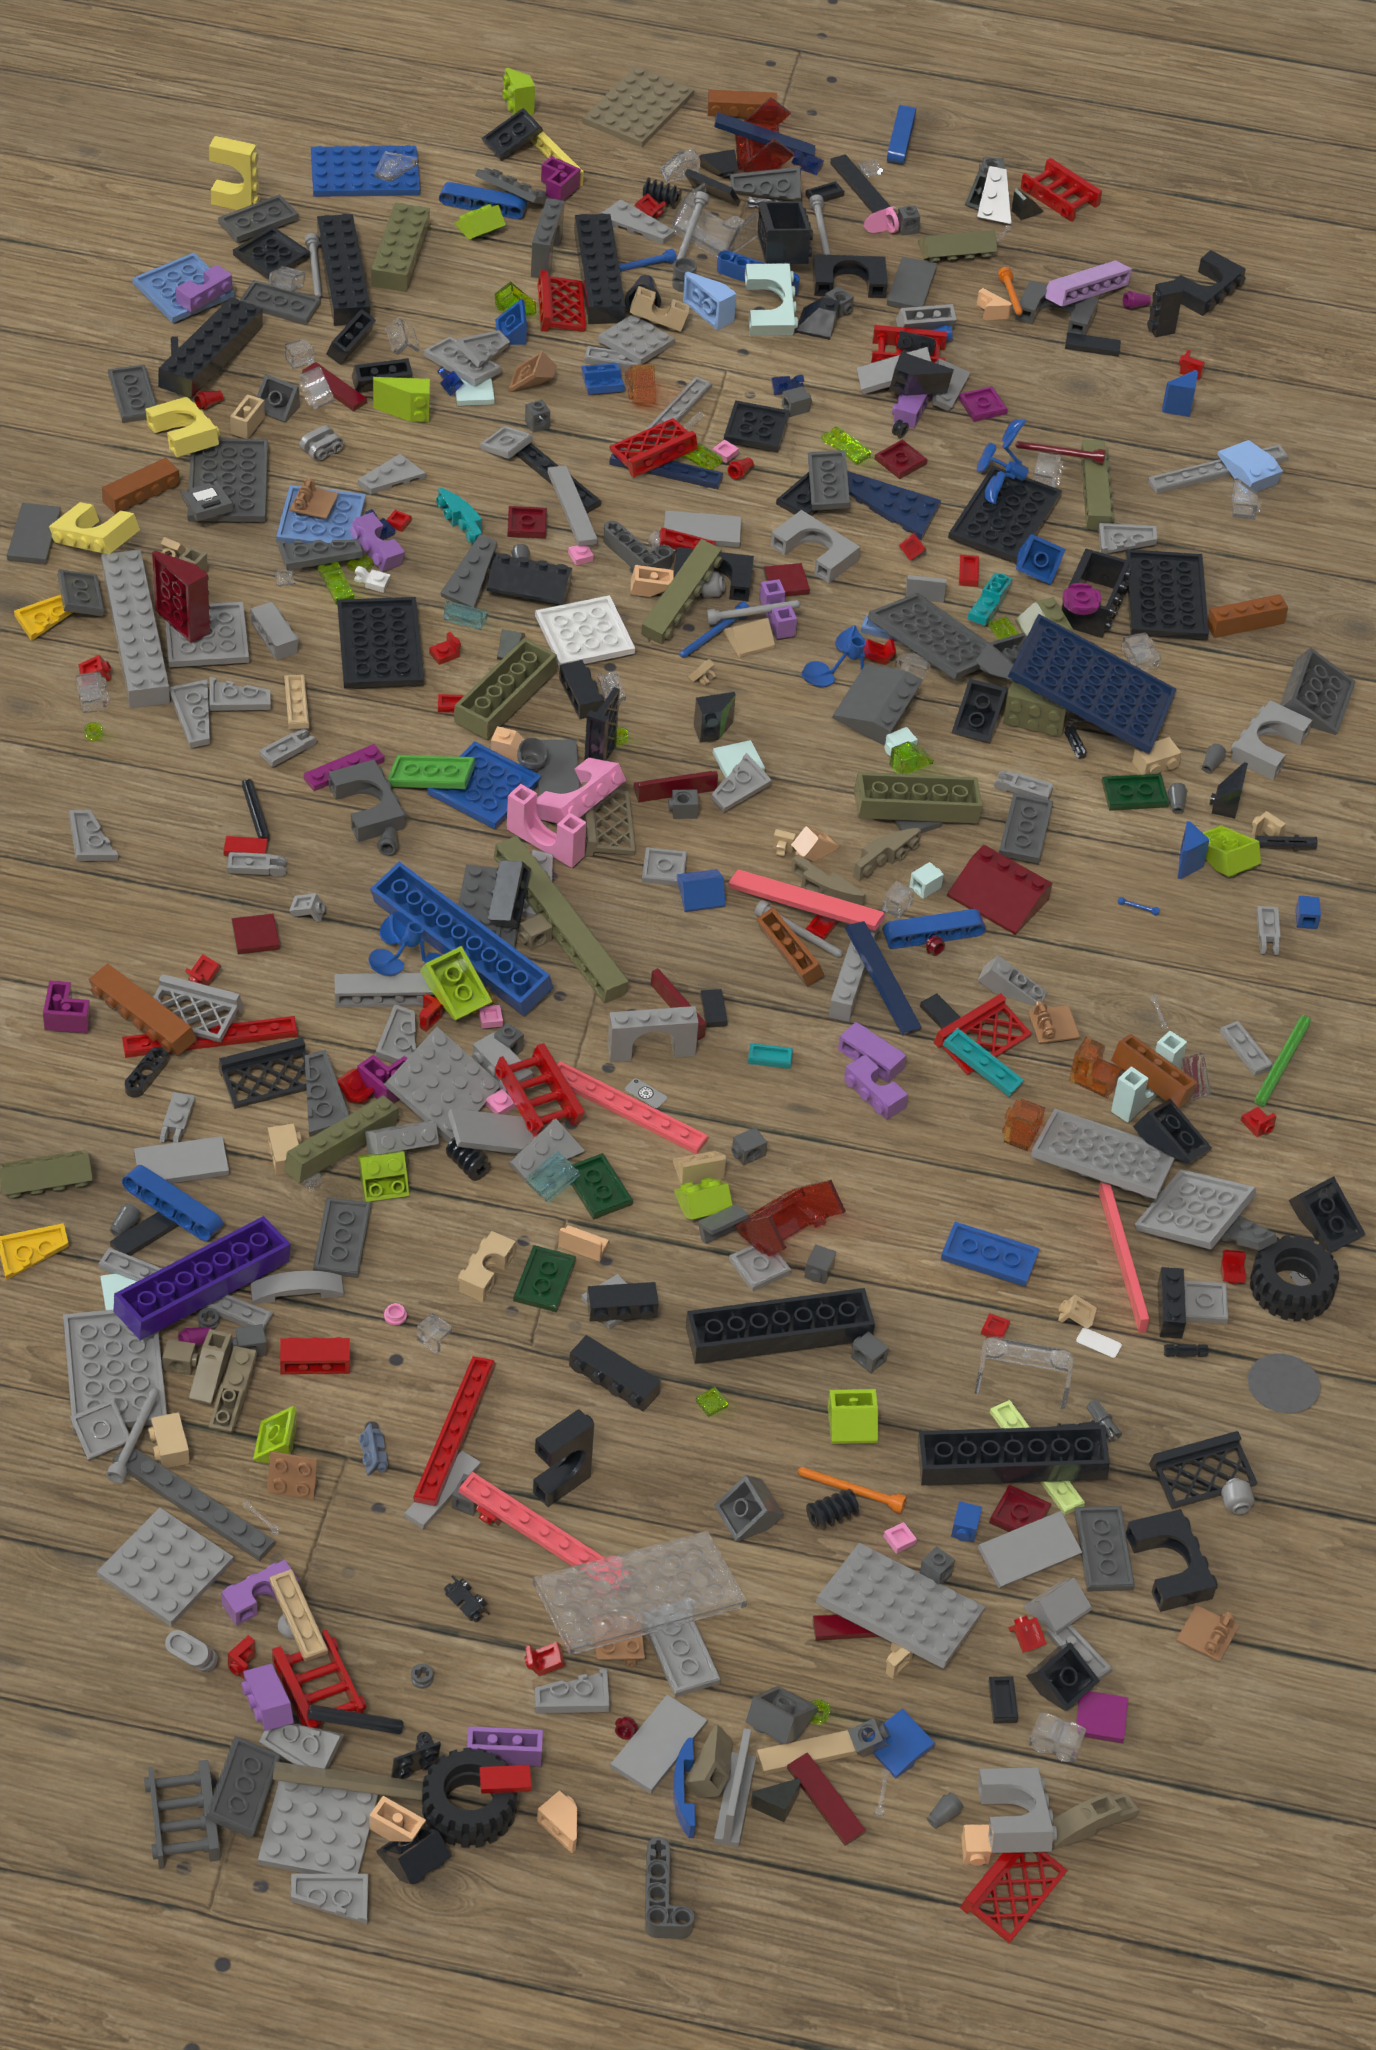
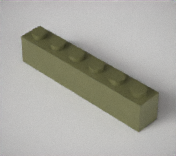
(1096, 487)
(682, 591)
(339, 1139)

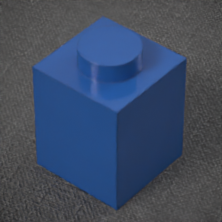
(1308, 912)
(966, 1522)

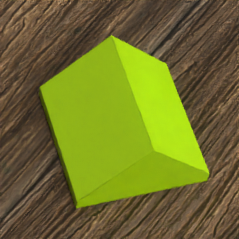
(276, 1435)

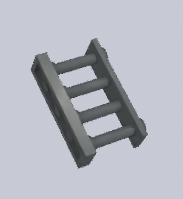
(202, 1800)

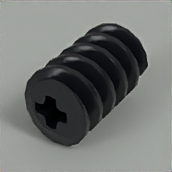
(661, 193)
(469, 1160)
(831, 1508)

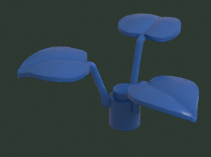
(1014, 469)
(848, 642)
(393, 932)

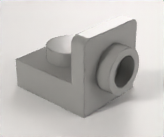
(308, 905)

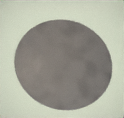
(1284, 1383)

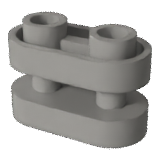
(321, 443)
(191, 1651)

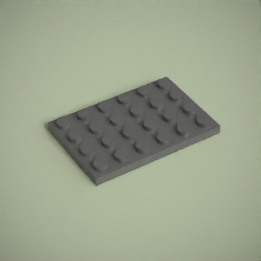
(240, 471)
(931, 634)

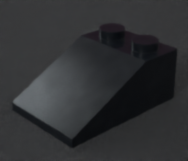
(919, 376)
(980, 711)
(1172, 1132)
(1327, 1215)

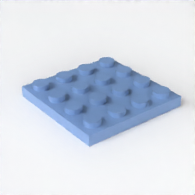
(161, 283)
(310, 528)

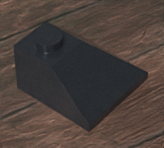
(720, 162)
(819, 318)
(1228, 793)

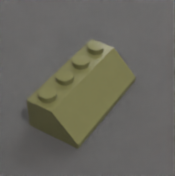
(958, 244)
(1046, 607)
(45, 1172)

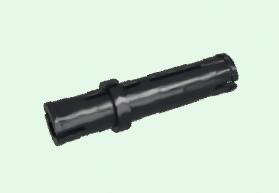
(1286, 842)

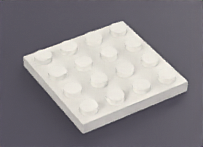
(585, 631)

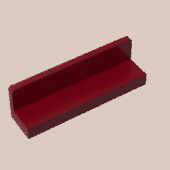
(663, 787)

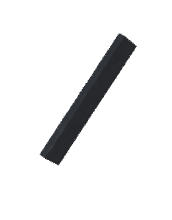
(859, 183)
(540, 463)

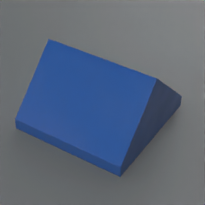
(513, 324)
(1180, 395)
(1039, 558)
(1192, 850)
(701, 890)

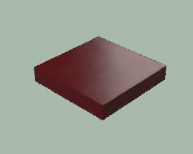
(901, 459)
(527, 522)
(791, 577)
(255, 933)
(1018, 1509)

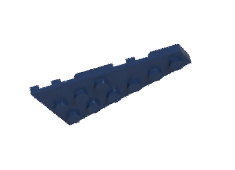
(894, 503)

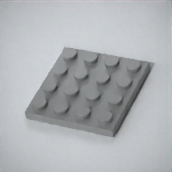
(223, 645)
(441, 1078)
(1195, 1209)
(165, 1567)
(317, 1829)

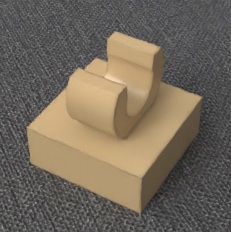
(172, 547)
(702, 671)
(782, 842)

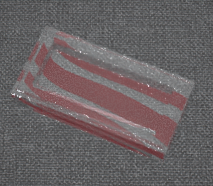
(1196, 1068)

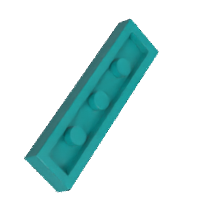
(983, 1062)

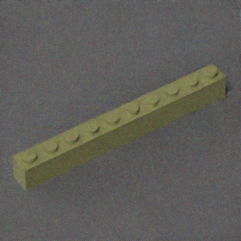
(567, 926)

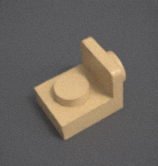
(1268, 824)
(1077, 1310)
(897, 1660)

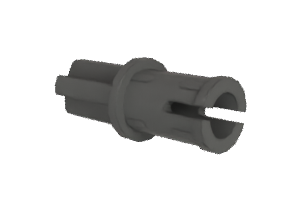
(1103, 1418)

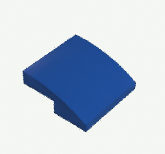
(602, 378)
(906, 1744)

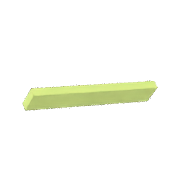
(1060, 1491)

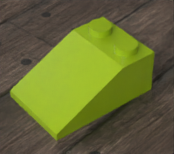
(402, 397)
(1231, 851)
(455, 983)

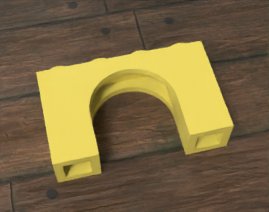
(244, 159)
(197, 431)
(76, 529)

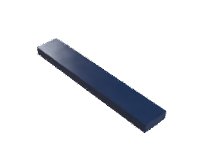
(761, 134)
(681, 472)
(883, 978)

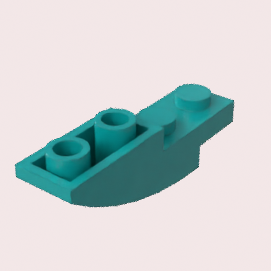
(460, 513)
(990, 599)

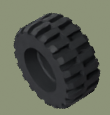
(1288, 1299)
(461, 1825)

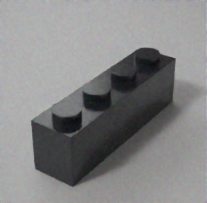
(614, 1373)

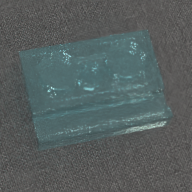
(552, 1176)

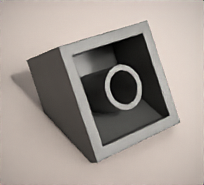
(748, 1508)
(780, 1714)

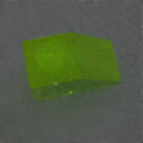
(511, 294)
(909, 758)

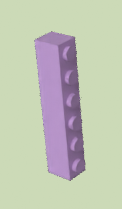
(1088, 283)

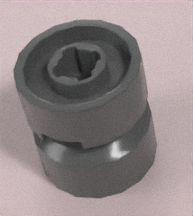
(680, 267)

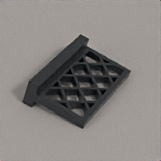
(602, 728)
(259, 1058)
(1192, 1454)

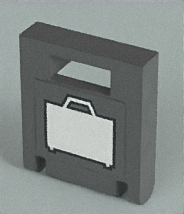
(205, 496)

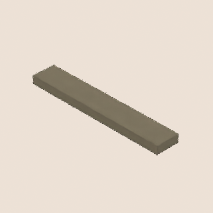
(348, 1780)

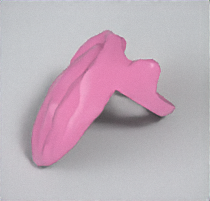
(882, 221)

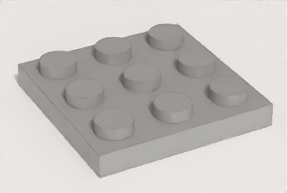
(636, 339)

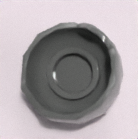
(532, 753)

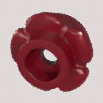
(935, 945)
(626, 1728)

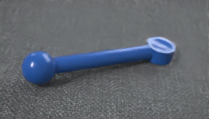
(1154, 911)

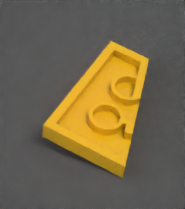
(41, 616)
(30, 1247)

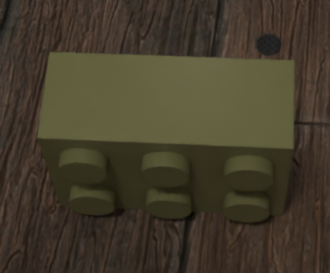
(1033, 712)

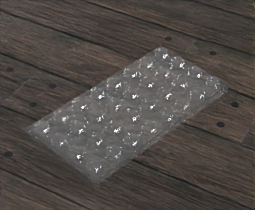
(639, 1592)

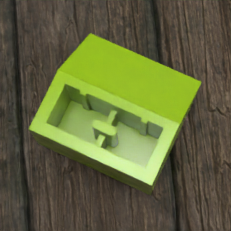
(518, 91)
(480, 221)
(383, 1176)
(703, 1198)
(853, 1416)

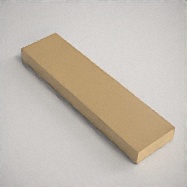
(296, 701)
(298, 1615)
(820, 1749)

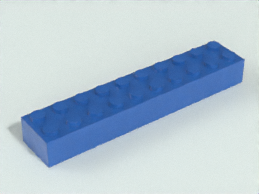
(449, 926)

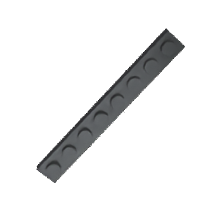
(198, 1505)

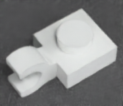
(374, 580)

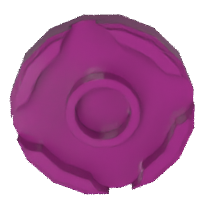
(1081, 599)

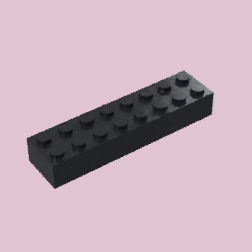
(342, 267)
(599, 268)
(210, 347)
(778, 1325)
(1013, 1455)

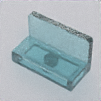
(464, 615)

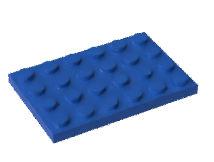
(352, 172)

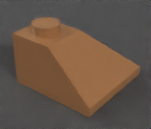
(533, 372)

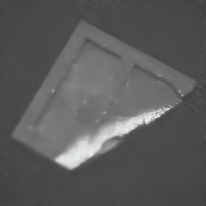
(394, 165)

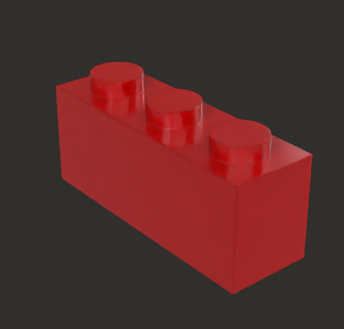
(315, 1355)

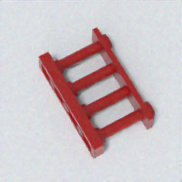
(1069, 180)
(889, 336)
(550, 1075)
(292, 1682)

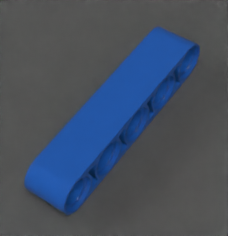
(901, 134)
(473, 198)
(734, 266)
(946, 925)
(172, 1202)

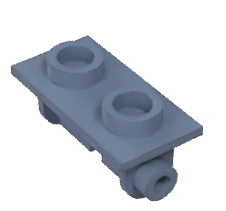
(371, 1442)

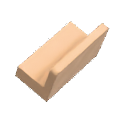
(582, 1242)

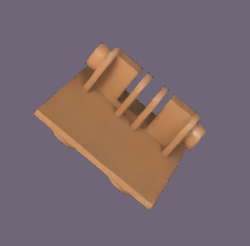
(313, 500)
(1053, 1023)
(292, 1475)
(1208, 1632)
(627, 1650)

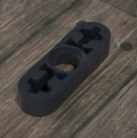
(146, 1080)

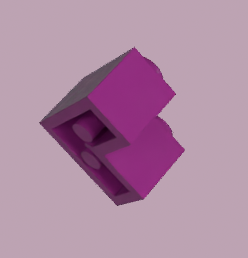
(560, 178)
(63, 1012)
(376, 1074)

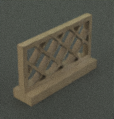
(592, 831)

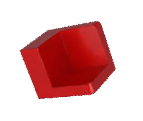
(912, 546)

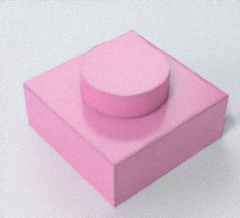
(726, 450)
(580, 554)
(490, 1016)
(500, 1102)
(900, 1537)

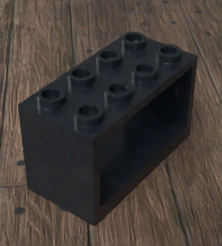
(784, 232)
(1105, 571)

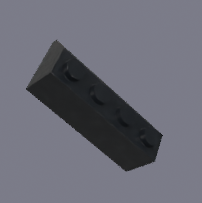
(529, 579)

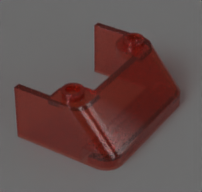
(757, 156)
(789, 1214)

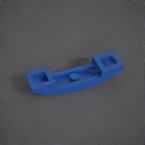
(684, 1812)

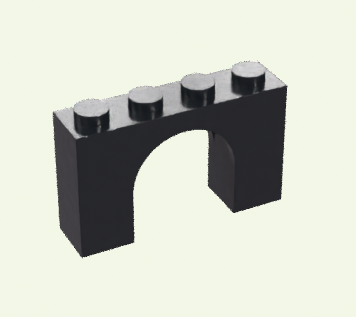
(869, 268)
(1219, 269)
(734, 566)
(568, 1453)
(1174, 1532)

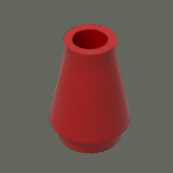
(205, 399)
(739, 468)

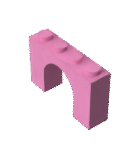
(602, 779)
(523, 821)

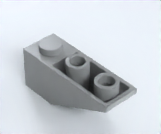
(1005, 979)

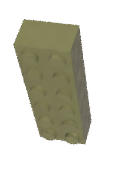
(400, 247)
(505, 688)
(917, 797)

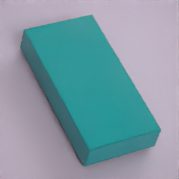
(770, 1056)

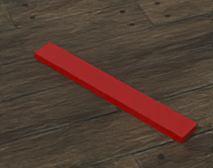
(236, 1034)
(454, 1431)

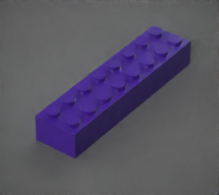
(201, 1278)

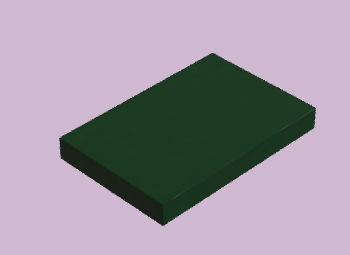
(1135, 792)
(600, 1187)
(544, 1278)

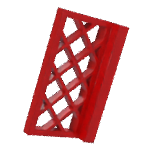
(547, 302)
(656, 454)
(975, 1019)
(994, 1878)

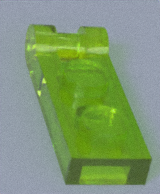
(842, 441)
(702, 455)
(336, 581)

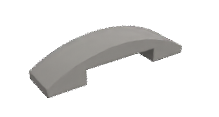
(296, 1283)

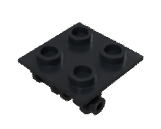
(422, 1758)

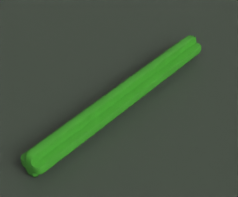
(1282, 1061)

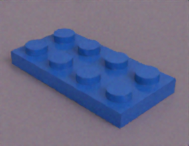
(990, 1254)

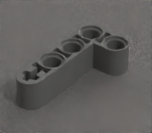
(633, 550)
(659, 1887)

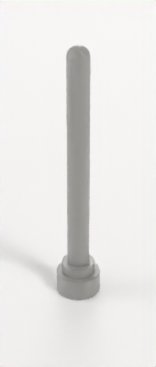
(701, 199)
(817, 203)
(312, 243)
(715, 616)
(764, 906)
(118, 1470)

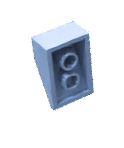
(710, 300)
(1251, 465)

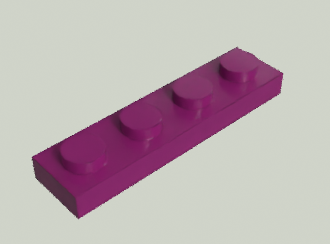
(318, 777)

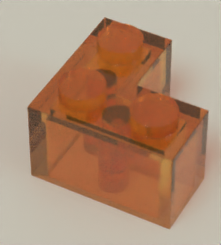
(642, 383)
(1092, 1071)
(1022, 1123)

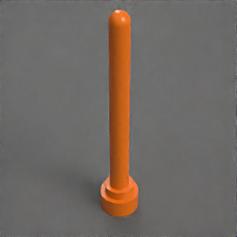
(1005, 276)
(896, 1502)

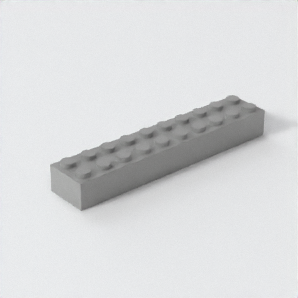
(135, 629)

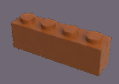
(736, 103)
(140, 485)
(1247, 616)
(790, 947)
(1162, 1075)

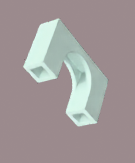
(777, 279)
(1132, 1090)

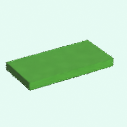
(431, 771)

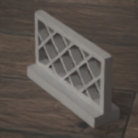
(200, 995)
(736, 1795)

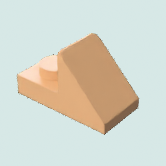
(994, 306)

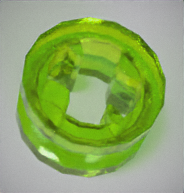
(93, 726)
(624, 738)
(822, 1705)

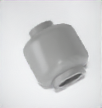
(714, 587)
(1237, 1496)

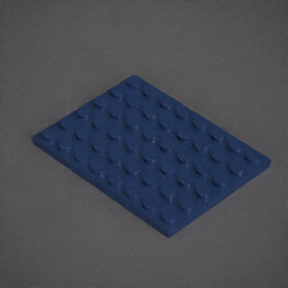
(1092, 683)

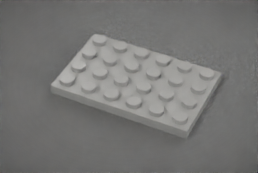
(1103, 1154)
(111, 1363)
(900, 1605)

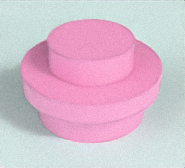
(395, 1314)

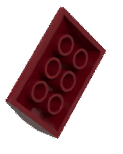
(181, 595)
(1000, 889)

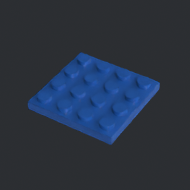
(488, 786)

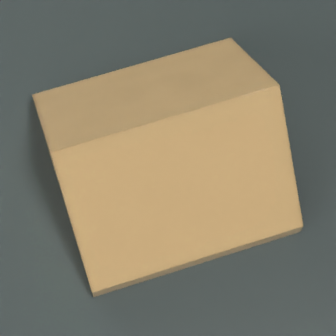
(750, 637)
(700, 1166)

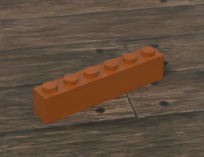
(142, 1010)

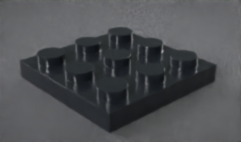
(271, 251)
(756, 426)

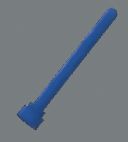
(668, 256)
(712, 632)

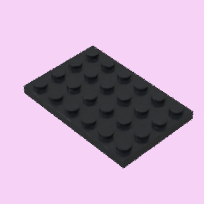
(1006, 525)
(1167, 594)
(380, 642)

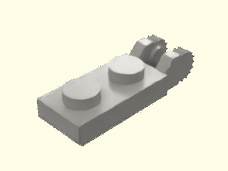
(287, 747)
(1023, 785)
(256, 864)
(1268, 928)
(177, 1116)

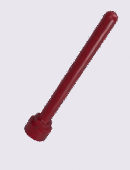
(1096, 456)

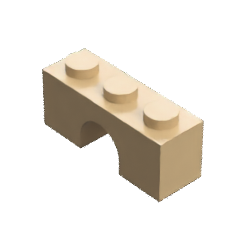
(672, 316)
(493, 1252)

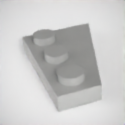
(483, 346)
(958, 379)
(390, 473)
(1124, 536)
(741, 784)
(88, 838)
(398, 1035)
(543, 1146)
(575, 1696)
(303, 1744)

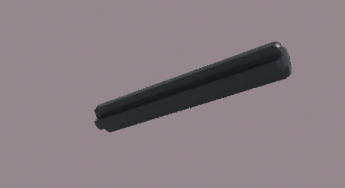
(255, 809)
(355, 1719)

